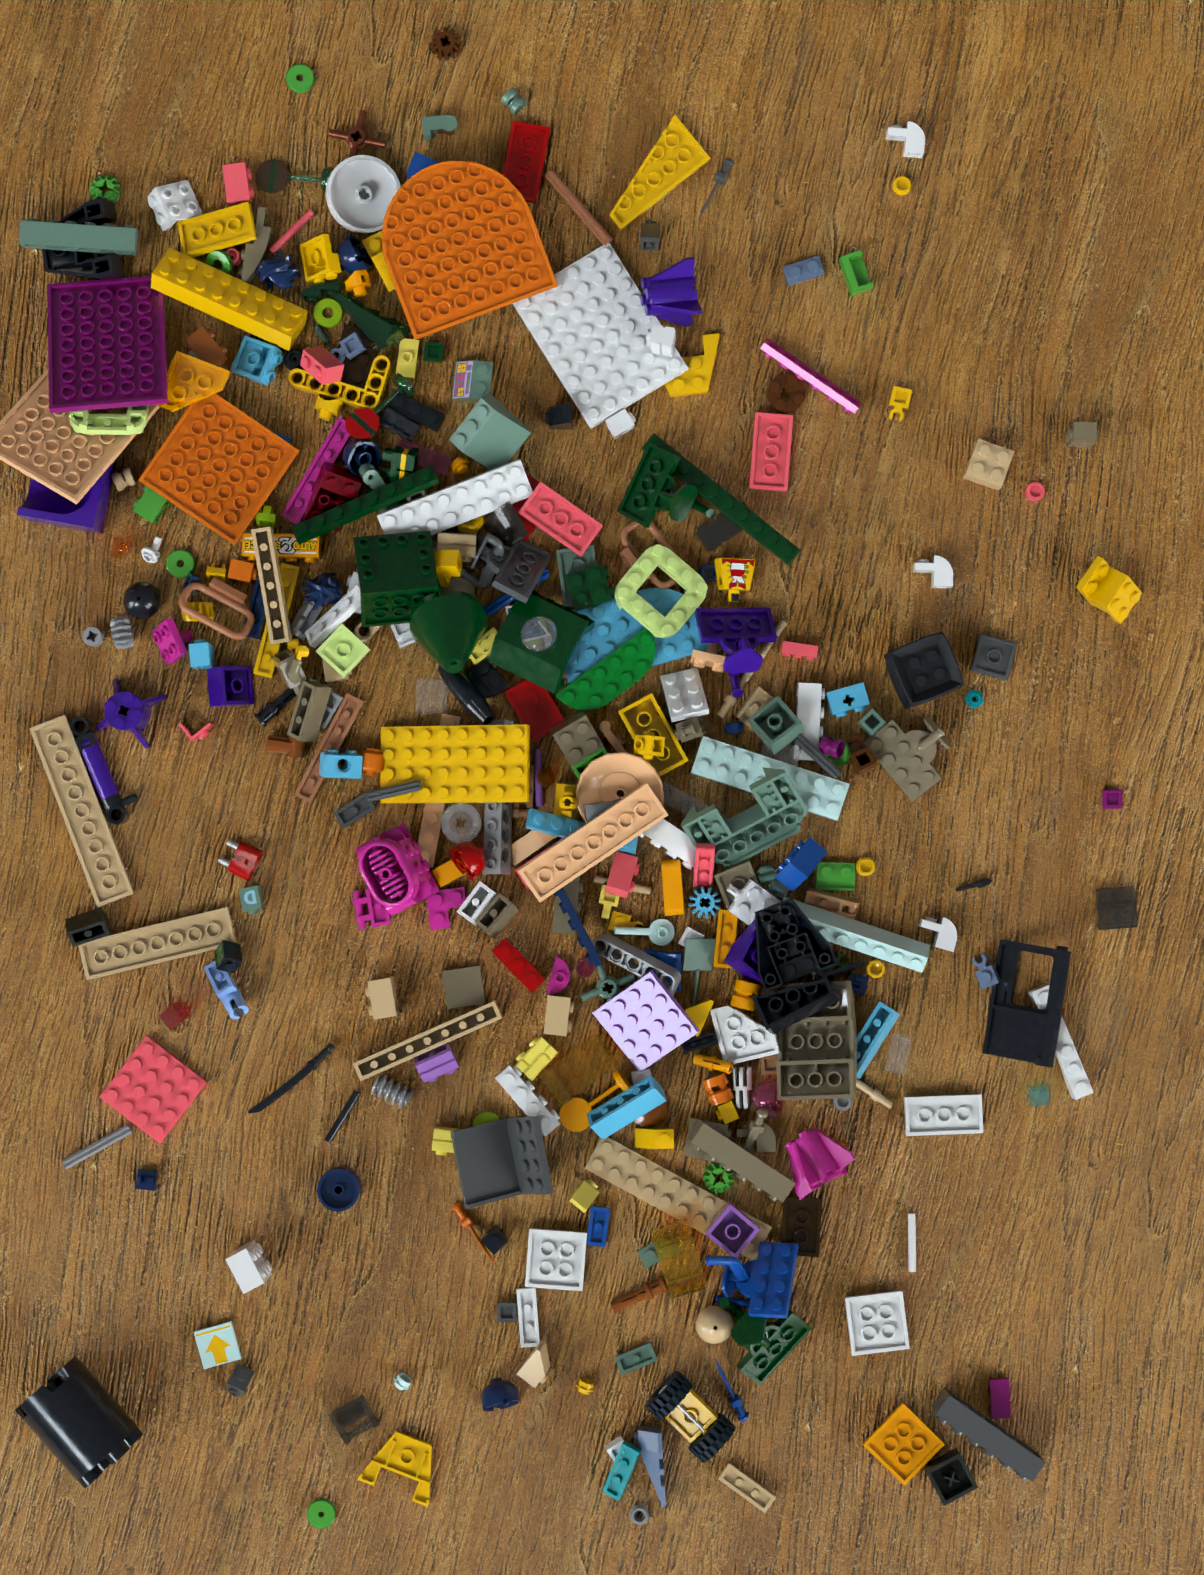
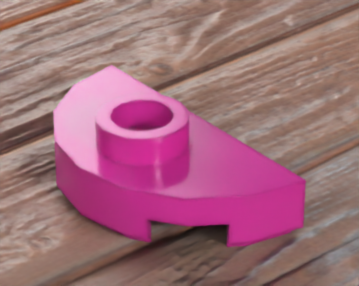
(559, 977)

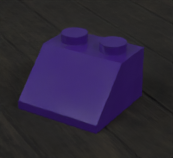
(230, 686)

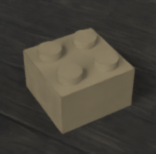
(576, 738)

